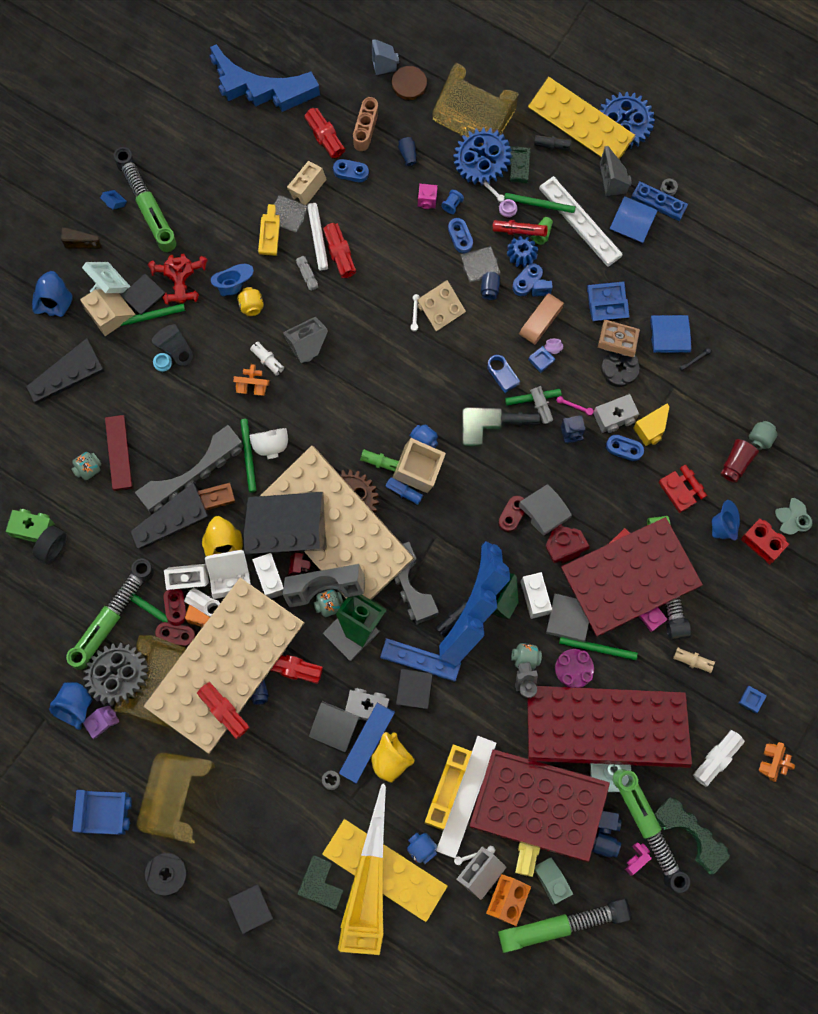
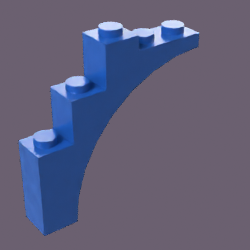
(260, 89)
(481, 604)

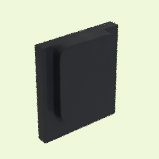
(143, 294)
(414, 689)
(250, 909)

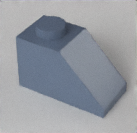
(384, 57)

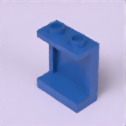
(101, 812)

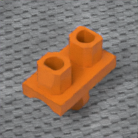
(242, 382)
(772, 770)

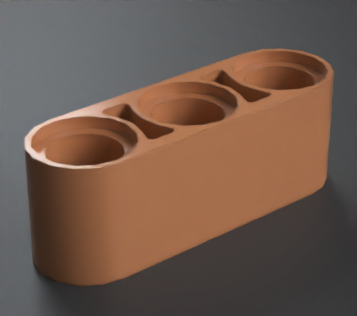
(365, 131)
(541, 319)

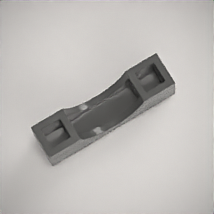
(301, 588)
(421, 605)

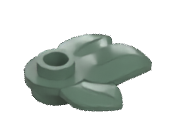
(791, 516)

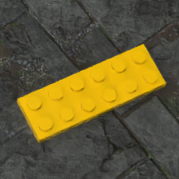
(580, 119)
(401, 878)

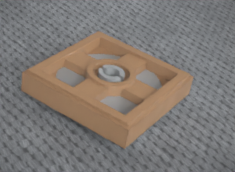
(618, 338)

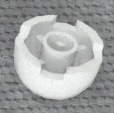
(270, 442)

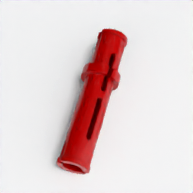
(500, 226)

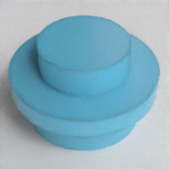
(162, 362)

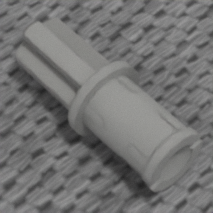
(541, 405)

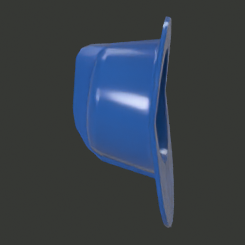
(231, 280)
(727, 522)

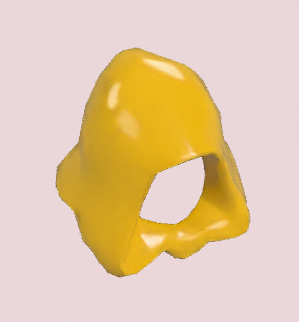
(221, 533)
(390, 758)

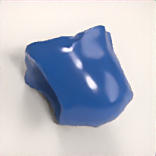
(52, 287)
(71, 704)

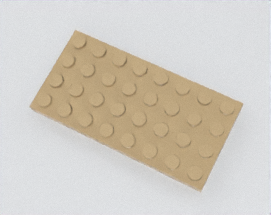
(351, 527)
(233, 654)

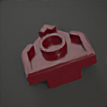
(566, 544)

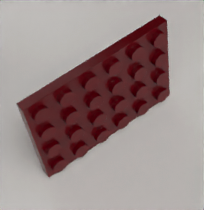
(631, 576)
(540, 805)

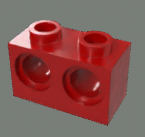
(761, 545)

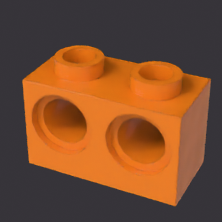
(508, 900)

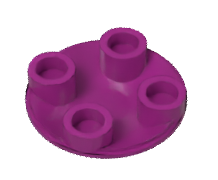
(574, 668)

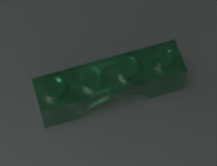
(709, 852)

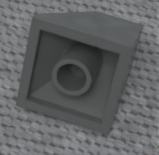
(613, 173)
(306, 339)

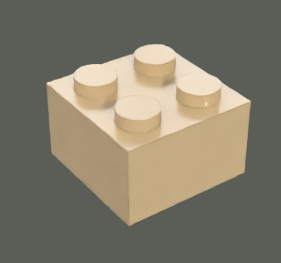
(419, 465)

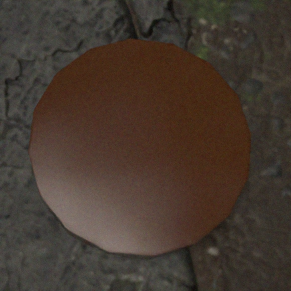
(409, 82)

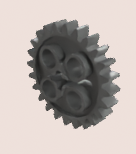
(125, 685)

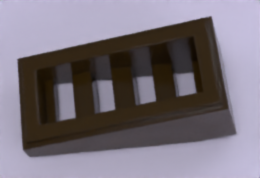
(78, 239)

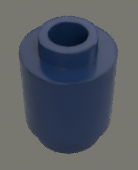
(490, 285)
(606, 845)

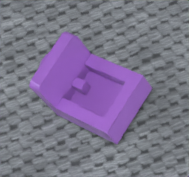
(100, 721)

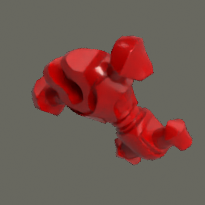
(178, 270)

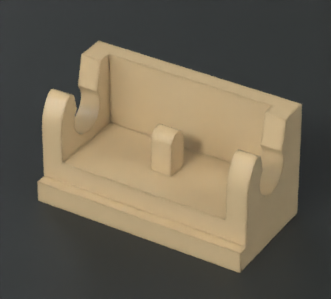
(307, 182)

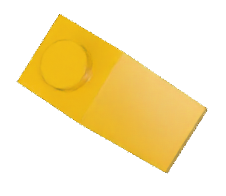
(652, 426)

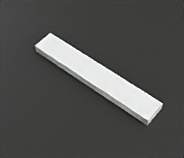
(582, 222)
(466, 797)

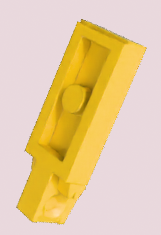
(269, 232)

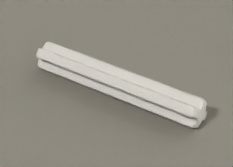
(317, 236)

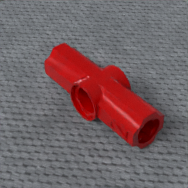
(324, 133)
(339, 250)
(297, 669)
(223, 710)

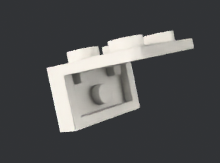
(225, 571)

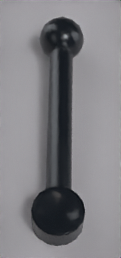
(707, 351)

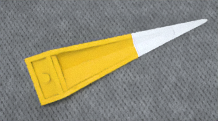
(364, 911)

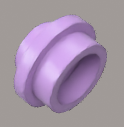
(508, 208)
(553, 346)

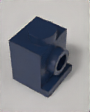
(573, 429)
(609, 822)

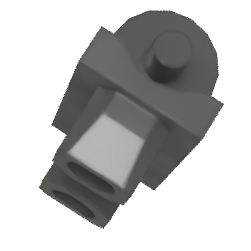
(526, 680)

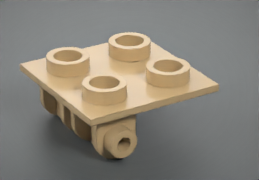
(441, 305)

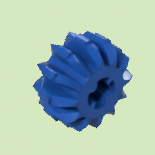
(517, 256)

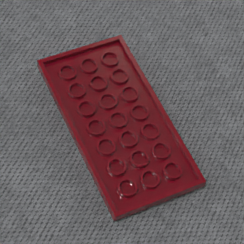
(608, 727)

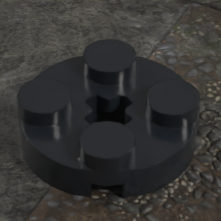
(622, 378)
(155, 879)

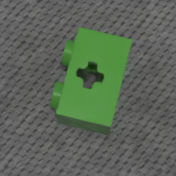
(19, 524)

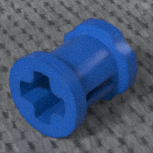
(452, 201)

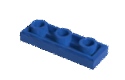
(668, 205)

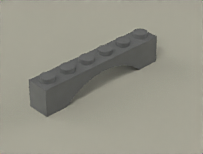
(222, 447)

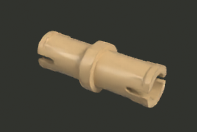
(694, 660)

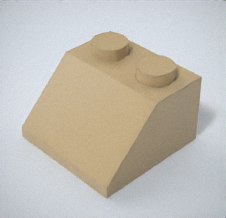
(106, 310)

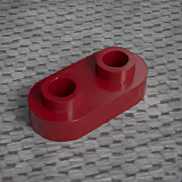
(512, 513)
(176, 607)
(176, 634)

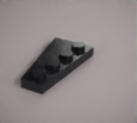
(69, 371)
(176, 515)

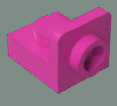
(427, 196)
(653, 619)
(635, 862)

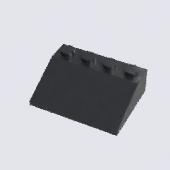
(285, 524)

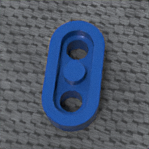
(350, 170)
(460, 236)
(527, 278)
(625, 445)

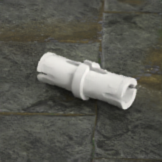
(267, 358)

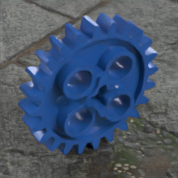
(614, 109)
(473, 169)

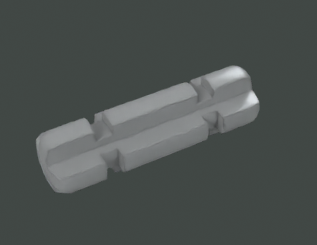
(307, 273)

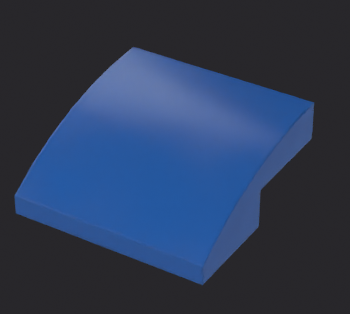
(633, 219)
(608, 301)
(670, 333)

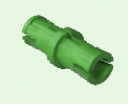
(379, 460)

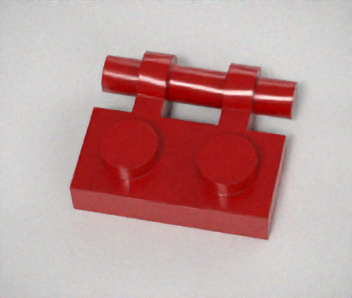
(678, 492)

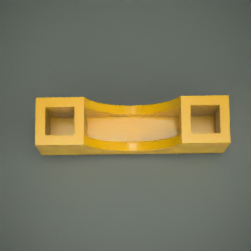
(448, 787)

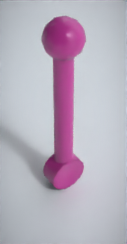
(589, 411)

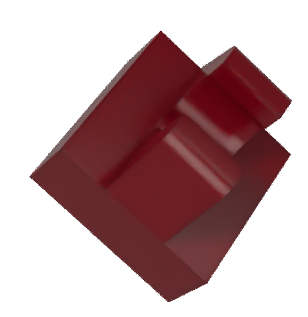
(297, 564)

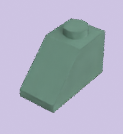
(553, 881)

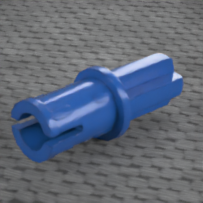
(404, 490)

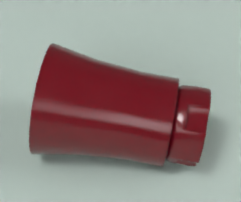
(738, 460)

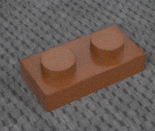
(217, 496)

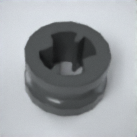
(670, 182)
(328, 786)

